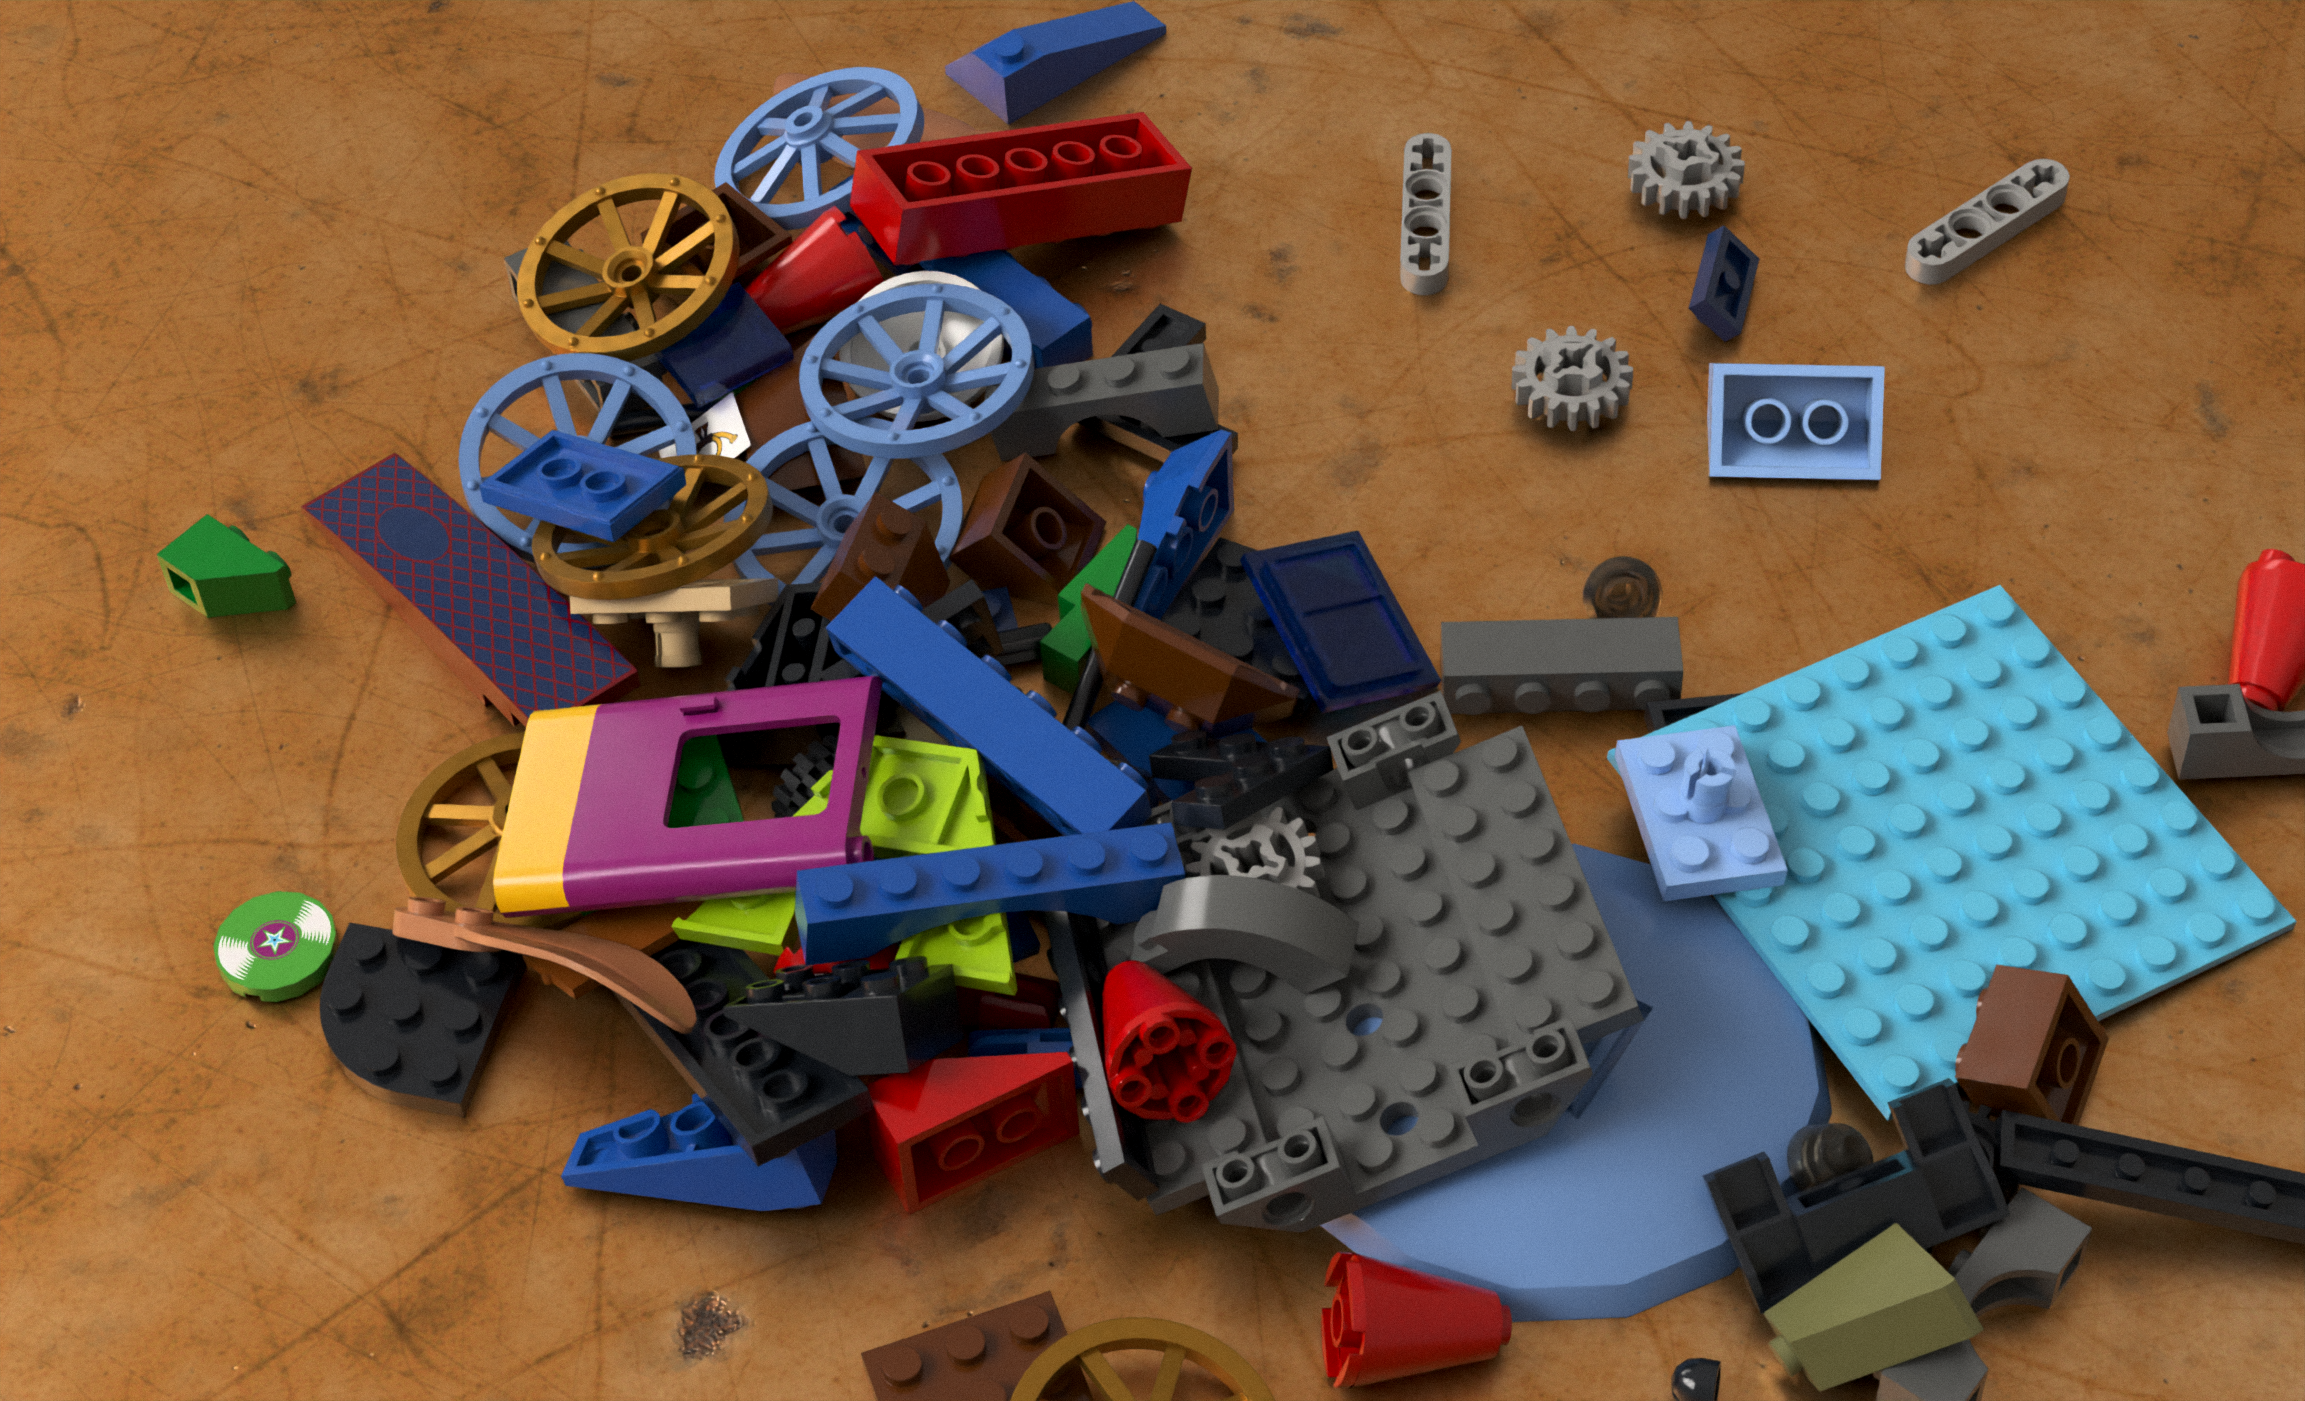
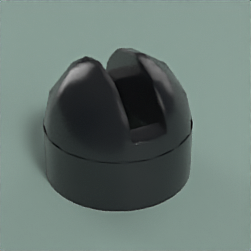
(1696, 1380)

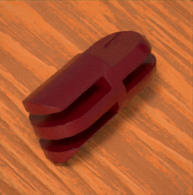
(1031, 1007)

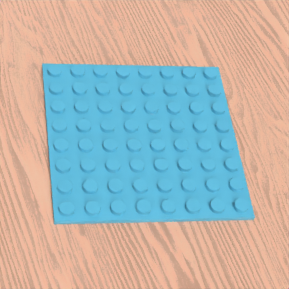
(1963, 813)

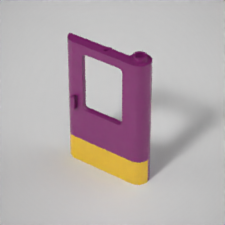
(600, 791)

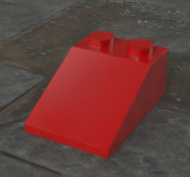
(968, 1120)

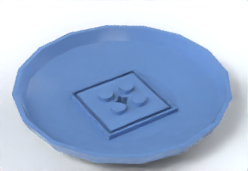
(1615, 1195)

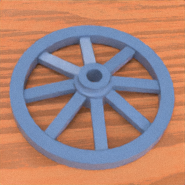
(815, 136)
(548, 373)
(920, 377)
(840, 510)

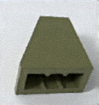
(1870, 1313)

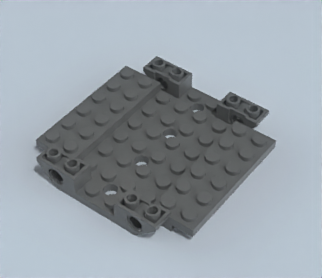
(1465, 947)

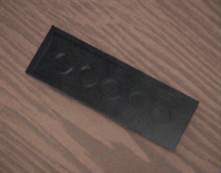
(751, 1083)

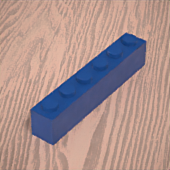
(1056, 326)
(978, 708)

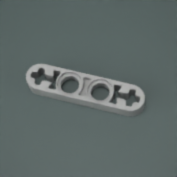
(1427, 213)
(1978, 214)

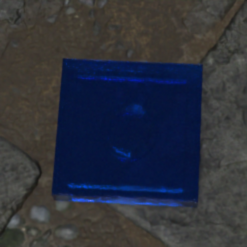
(726, 349)

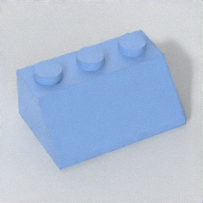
(1795, 421)

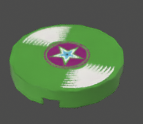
(276, 946)

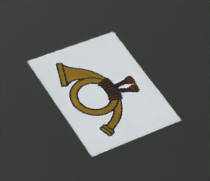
(718, 431)

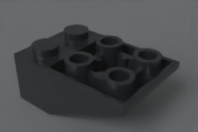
(857, 1014)

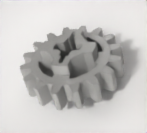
(1686, 169)
(1572, 378)
(1255, 851)

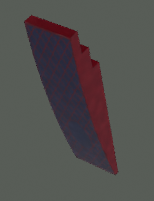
(469, 594)

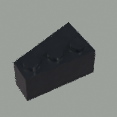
(787, 650)

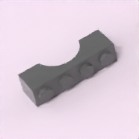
(1162, 388)
(2226, 735)
(2016, 1263)

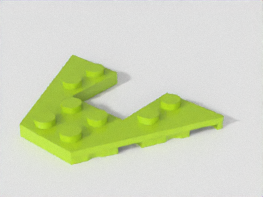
(915, 804)

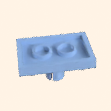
(1700, 813)

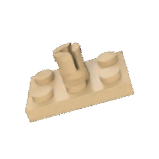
(679, 611)

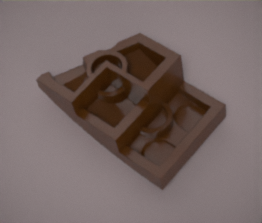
(777, 405)

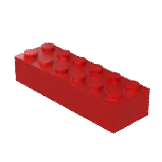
(1019, 187)

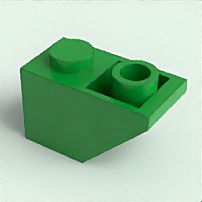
(224, 572)

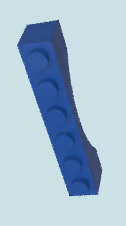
(873, 904)

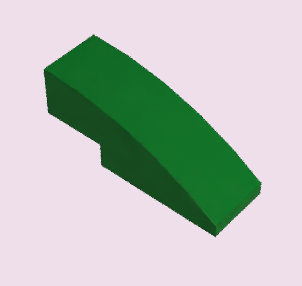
(1068, 643)

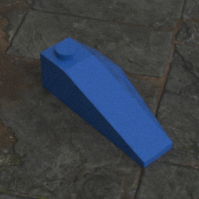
(1051, 57)
(1184, 515)
(697, 1161)

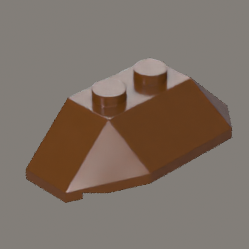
(1178, 674)

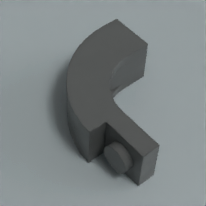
(1248, 922)

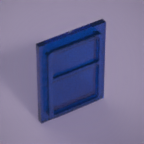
(1340, 621)

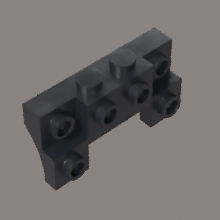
(1929, 1189)

